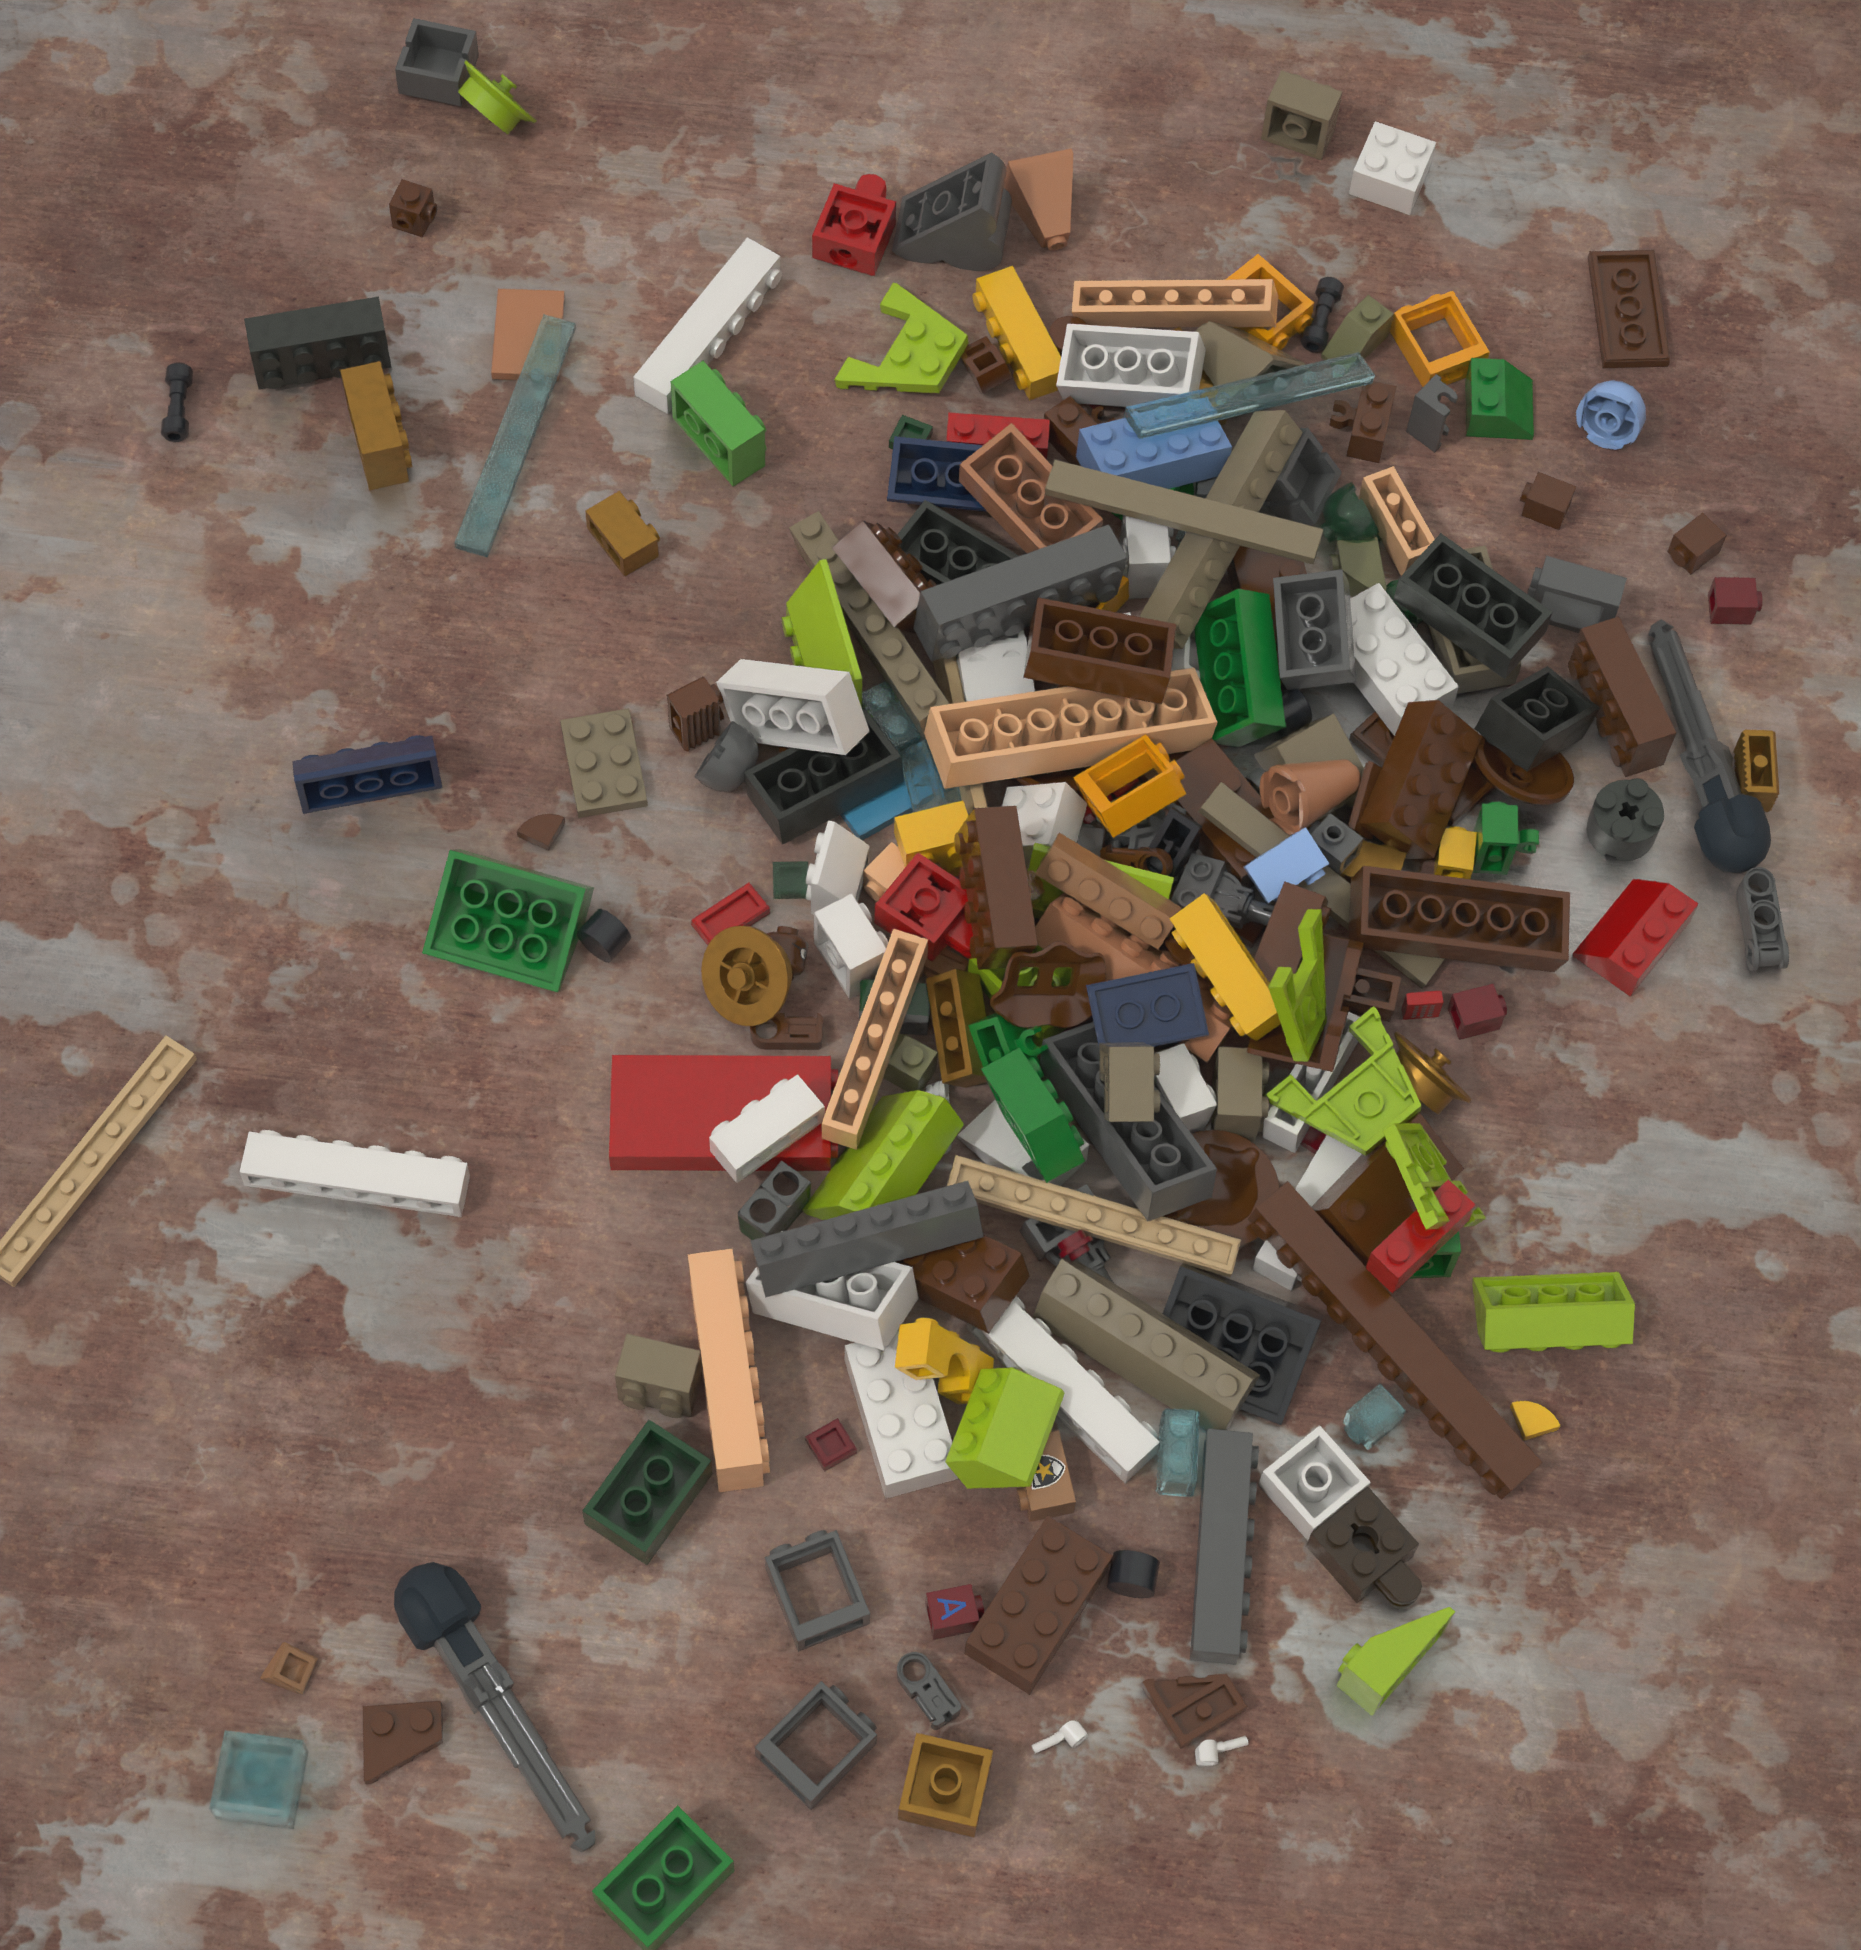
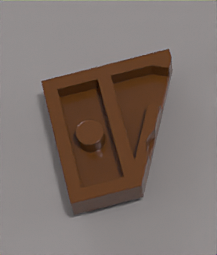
(1194, 1705)
(397, 1734)

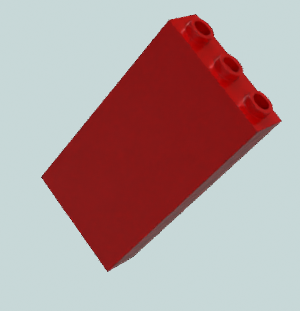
(673, 1102)

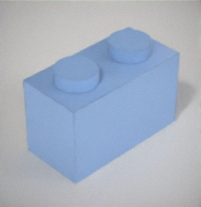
(1289, 861)

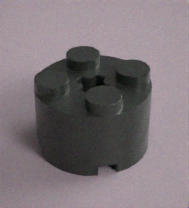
(1625, 819)

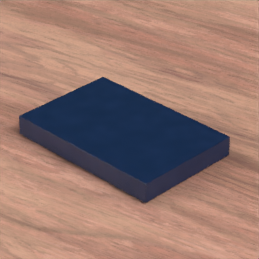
(1149, 1007)

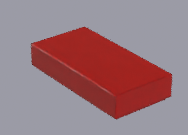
(738, 909)

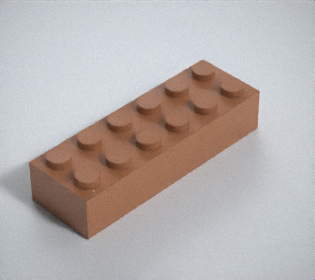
(1124, 957)

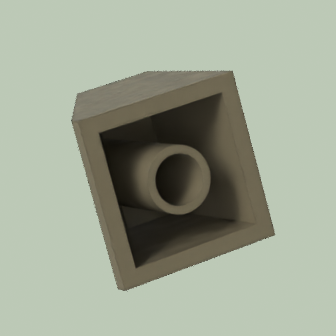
(1239, 355)
(1316, 741)

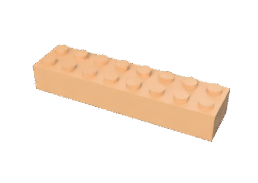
(1060, 729)

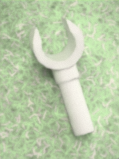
(1071, 1732)
(1207, 1751)

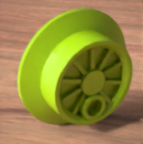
(493, 99)

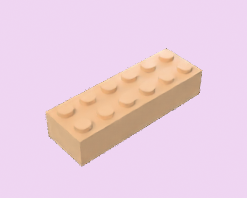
(728, 1380)

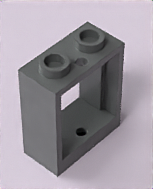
(1576, 593)
(828, 1625)
(787, 1772)

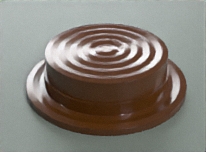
(1241, 1184)

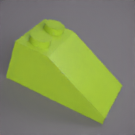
(1385, 1660)

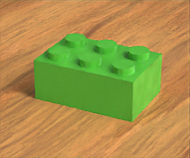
(718, 422)

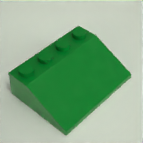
(506, 919)

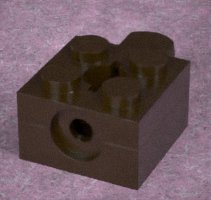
(1367, 1551)

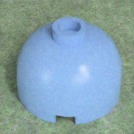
(1612, 414)

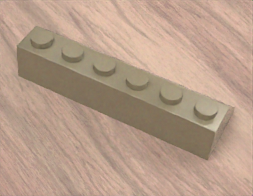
(1143, 1345)

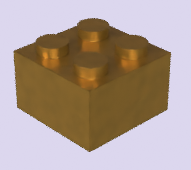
(945, 1785)

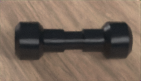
(1328, 292)
(179, 378)

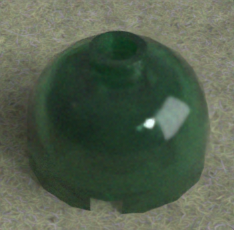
(1348, 517)

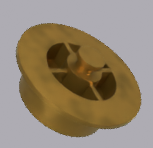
(746, 975)
(1428, 1077)

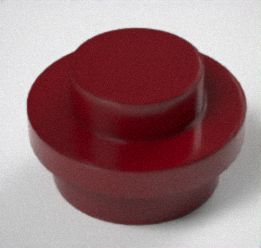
(1074, 1245)

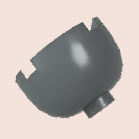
(731, 756)

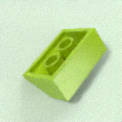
(1004, 1429)

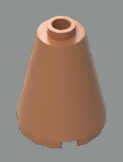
(1306, 791)

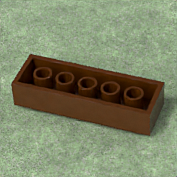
(1459, 919)

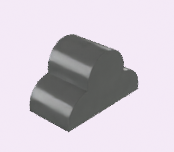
(957, 218)

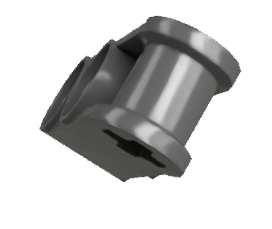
(1763, 943)

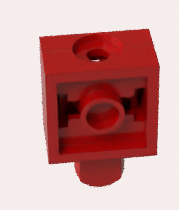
(855, 225)
(935, 896)

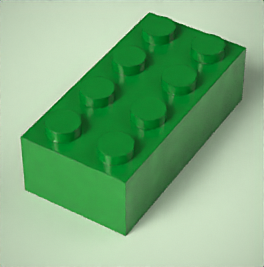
(1240, 667)

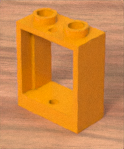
(1288, 294)
(1435, 308)
(1123, 768)

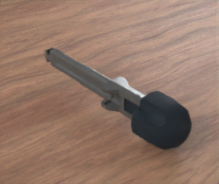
(1730, 824)
(439, 1613)

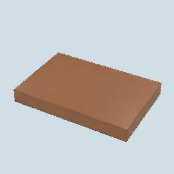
(516, 326)

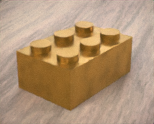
(377, 425)

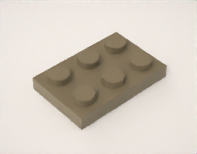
(603, 763)

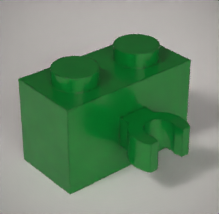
(1500, 838)
(997, 1037)

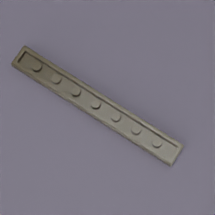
(1184, 512)
(1259, 835)

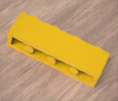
(1019, 332)
(1228, 965)

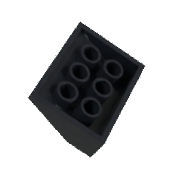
(1251, 1328)

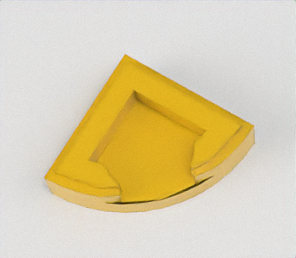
(1533, 1419)

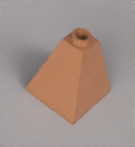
(1043, 195)

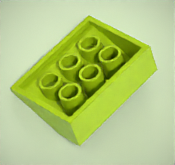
(819, 627)
(894, 1157)

